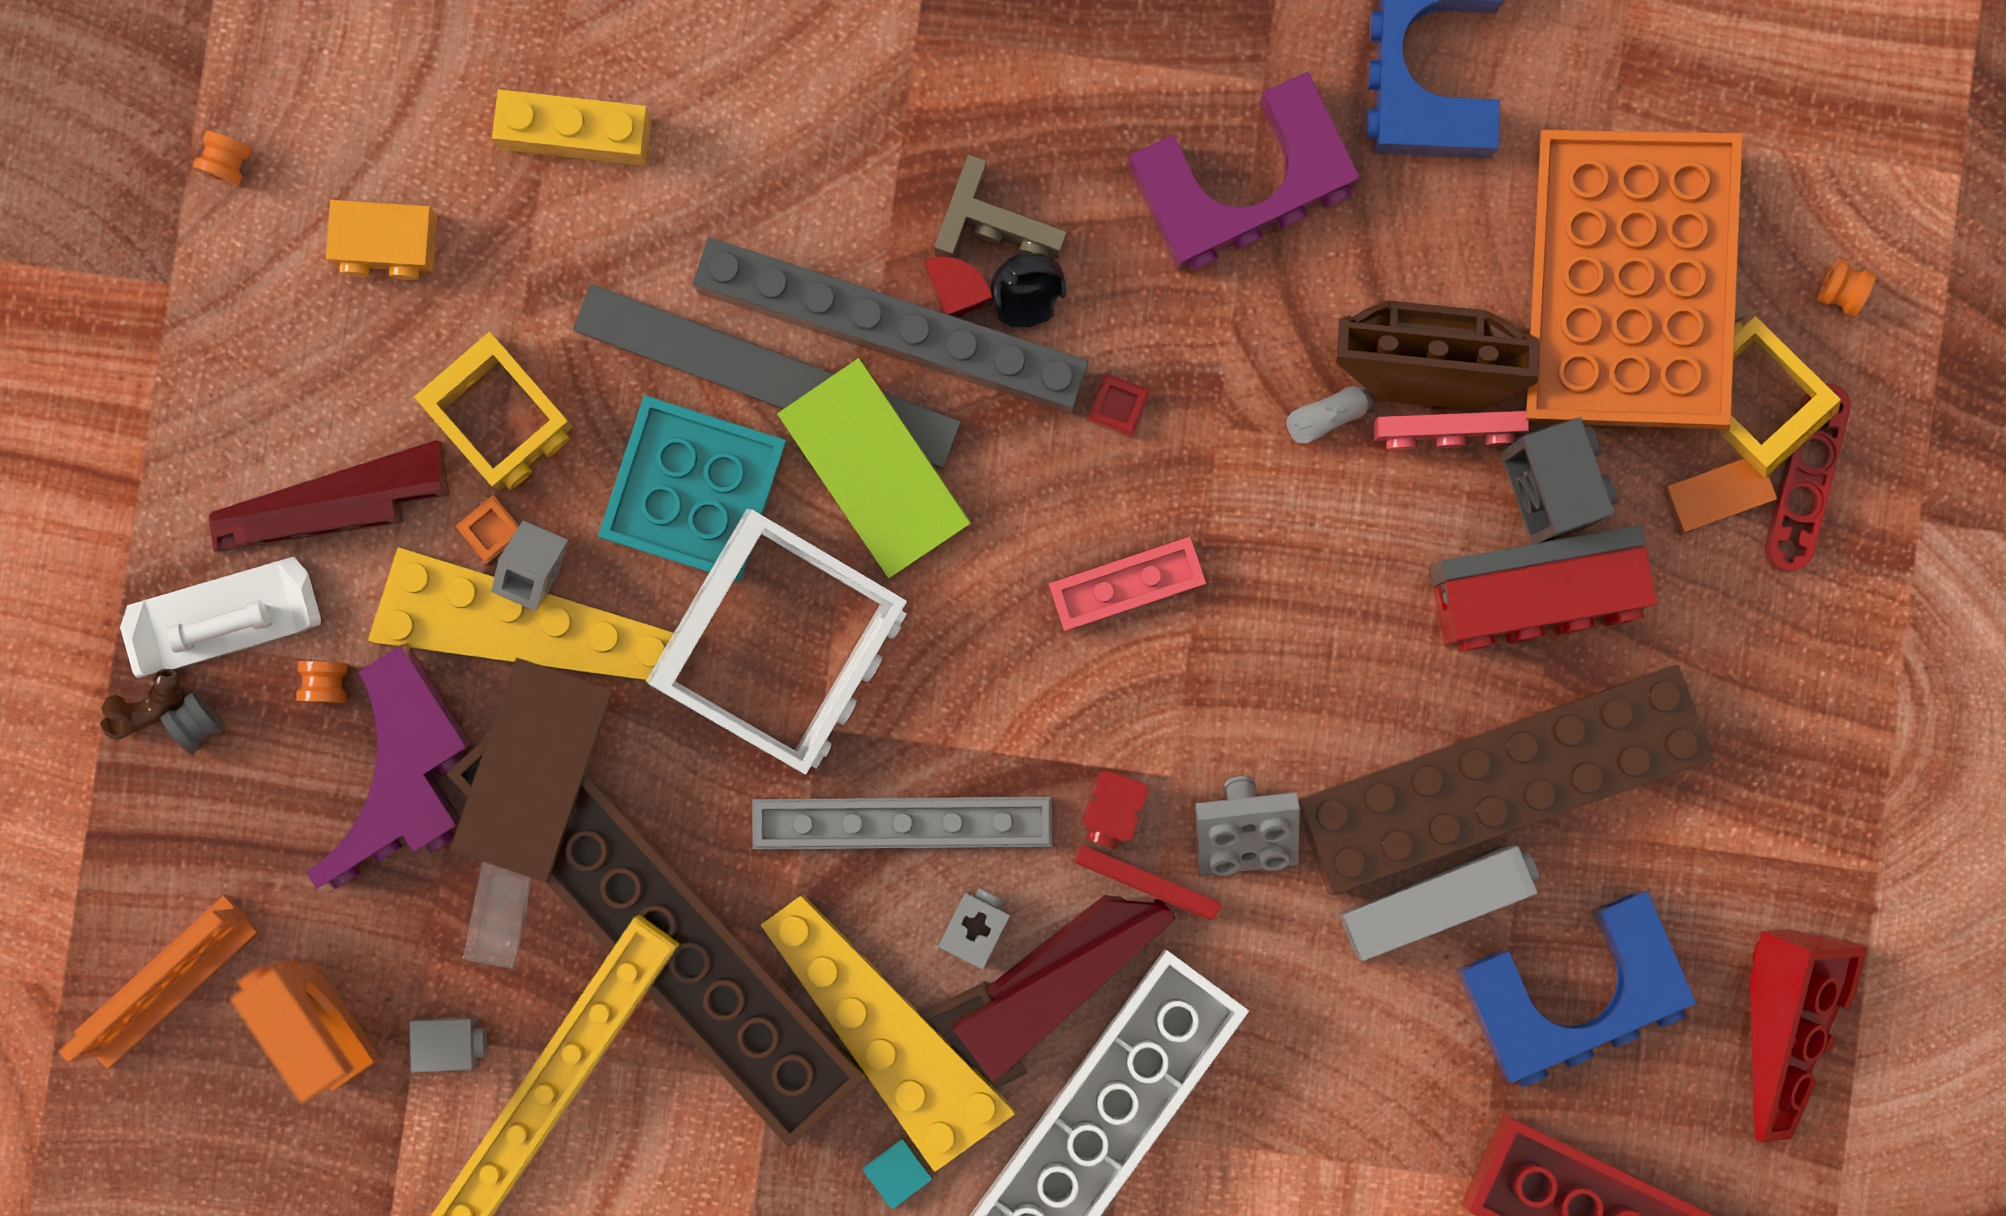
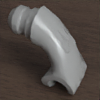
(1325, 415)

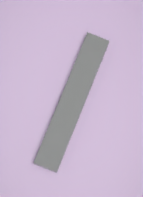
(902, 823)

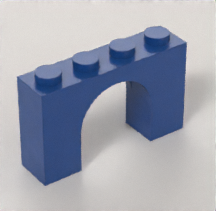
(1407, 115)
(1646, 991)

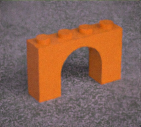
(304, 1027)

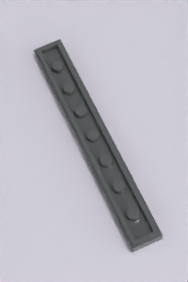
(733, 362)

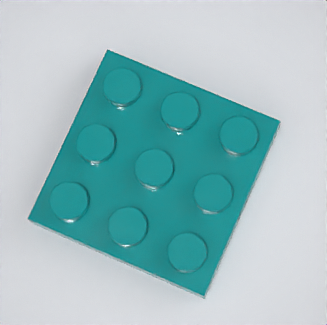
(688, 484)

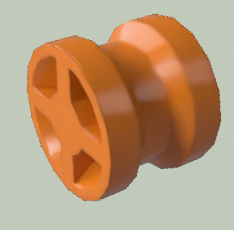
(222, 158)
(1846, 287)
(322, 682)

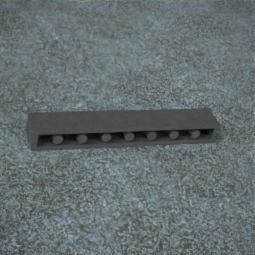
(890, 325)

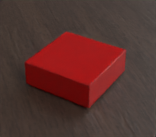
(1118, 405)

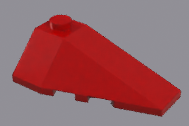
(1793, 1002)

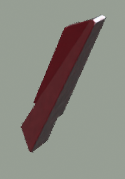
(336, 502)
(1058, 979)

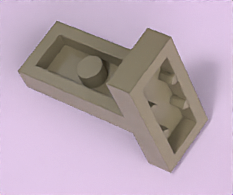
(990, 221)

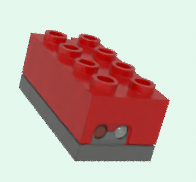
(1543, 586)

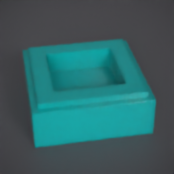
(897, 1173)

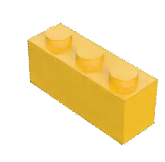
(572, 127)

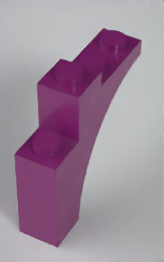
(404, 799)

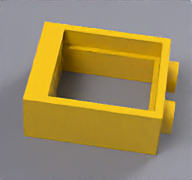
(463, 375)
(1802, 425)

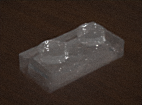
(497, 917)

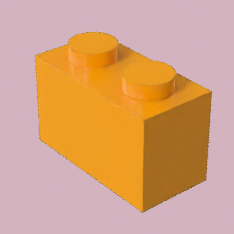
(381, 238)

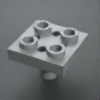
(1247, 830)

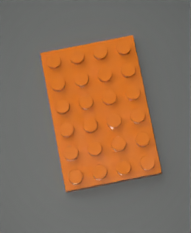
(1635, 278)

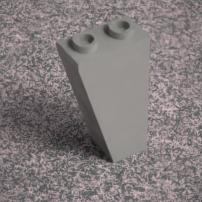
(1440, 901)

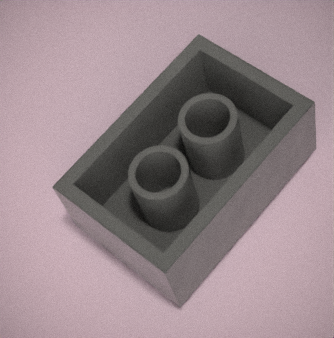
(1559, 480)

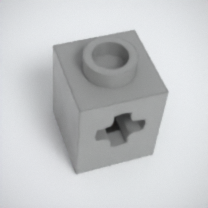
(529, 565)
(978, 950)
(446, 1044)

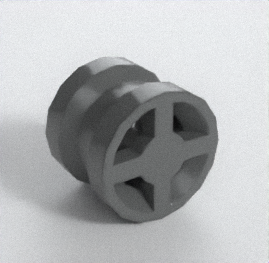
(192, 723)

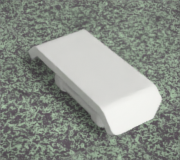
(219, 617)

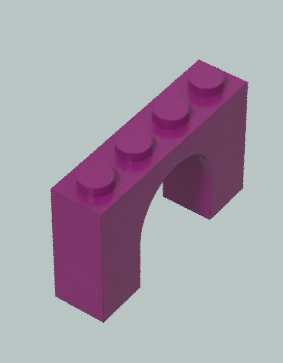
(1199, 226)

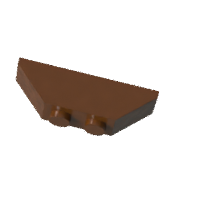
(1436, 355)

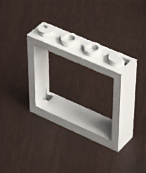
(859, 666)

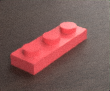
(1450, 429)
(1127, 584)

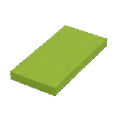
(874, 467)

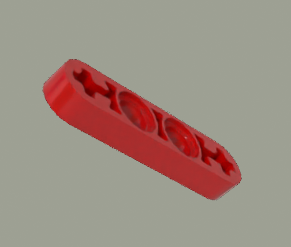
(1816, 481)

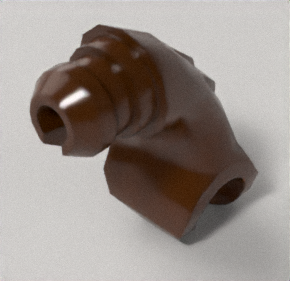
(127, 718)

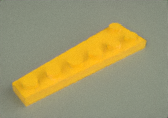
(456, 613)
(909, 1063)

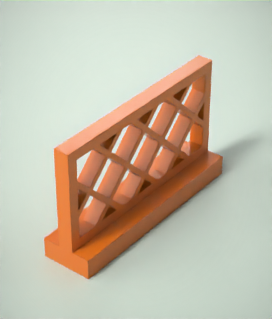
(162, 985)

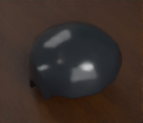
(1027, 289)

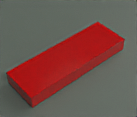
(1147, 882)

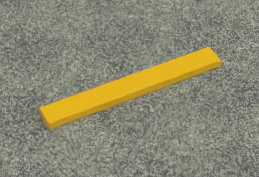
(560, 1071)

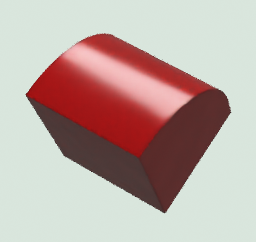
(958, 286)

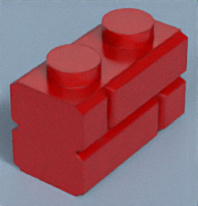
(1113, 811)

